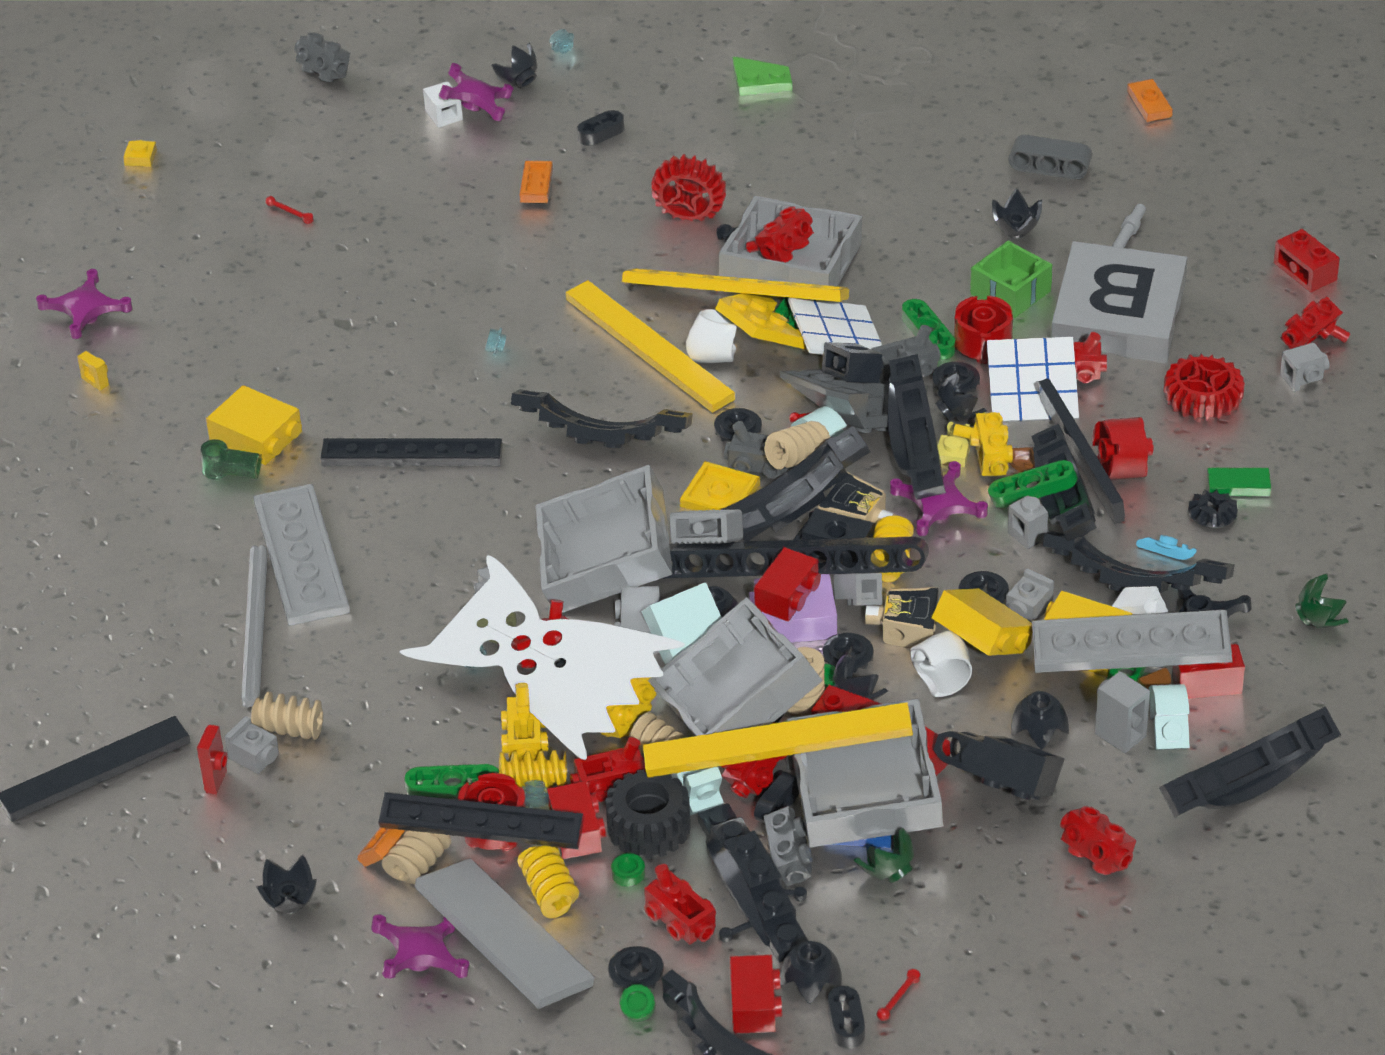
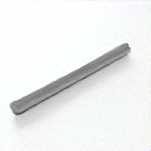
(254, 625)

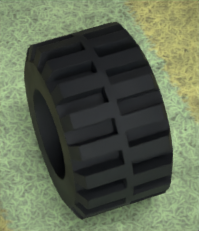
(642, 832)

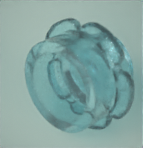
(562, 41)
(495, 341)
(535, 793)

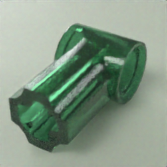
(219, 461)

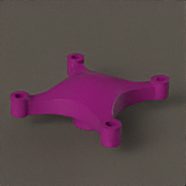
(475, 93)
(84, 304)
(942, 505)
(418, 948)

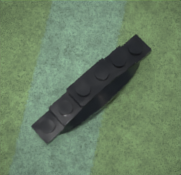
(588, 429)
(913, 429)
(801, 486)
(1069, 507)
(1122, 575)
(1253, 767)
(751, 879)
(696, 1022)

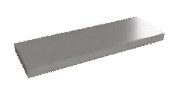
(301, 554)
(1131, 641)
(504, 933)

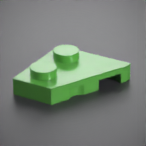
(760, 77)

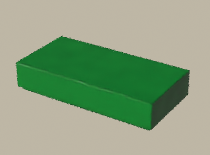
(1239, 481)

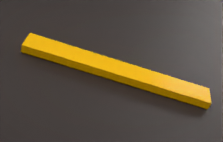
(736, 284)
(650, 346)
(777, 740)

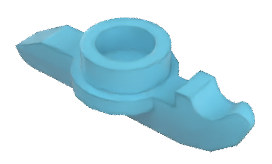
(1166, 546)

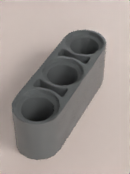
(1050, 157)

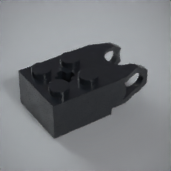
(1003, 763)

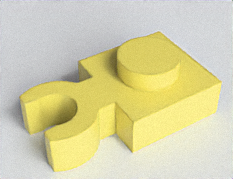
(953, 447)

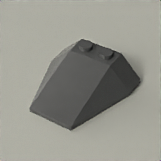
(856, 402)

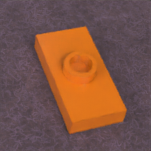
(1149, 100)
(536, 182)
(379, 845)

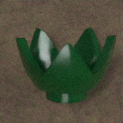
(1317, 609)
(887, 864)

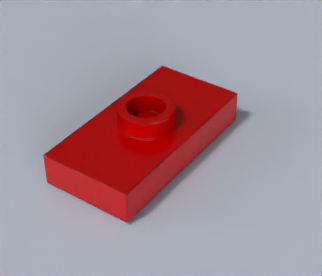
(212, 759)

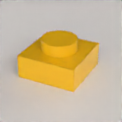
(140, 153)
(93, 370)

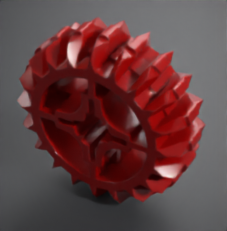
(691, 181)
(1203, 387)

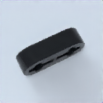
(600, 127)
(779, 795)
(840, 1017)

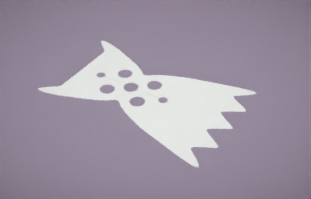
(563, 699)

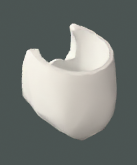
(711, 338)
(942, 663)

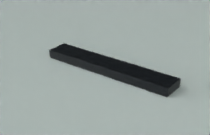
(1082, 451)
(411, 452)
(93, 768)
(481, 820)

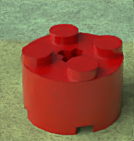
(981, 321)
(1123, 447)
(493, 789)

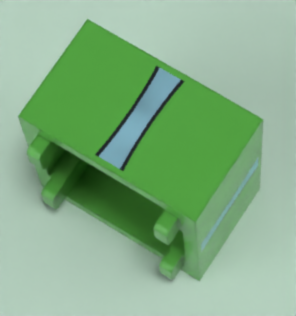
(1012, 276)

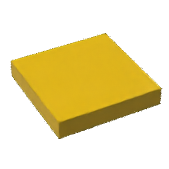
(718, 487)

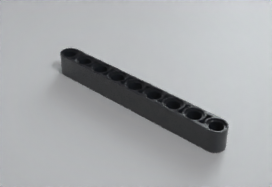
(832, 548)

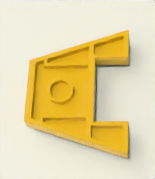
(755, 317)

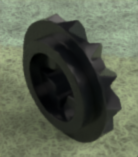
(968, 376)
(726, 419)
(1209, 517)
(996, 584)
(841, 644)
(631, 957)

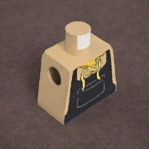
(857, 500)
(905, 616)

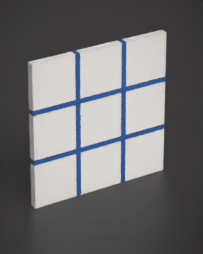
(833, 322)
(1017, 369)

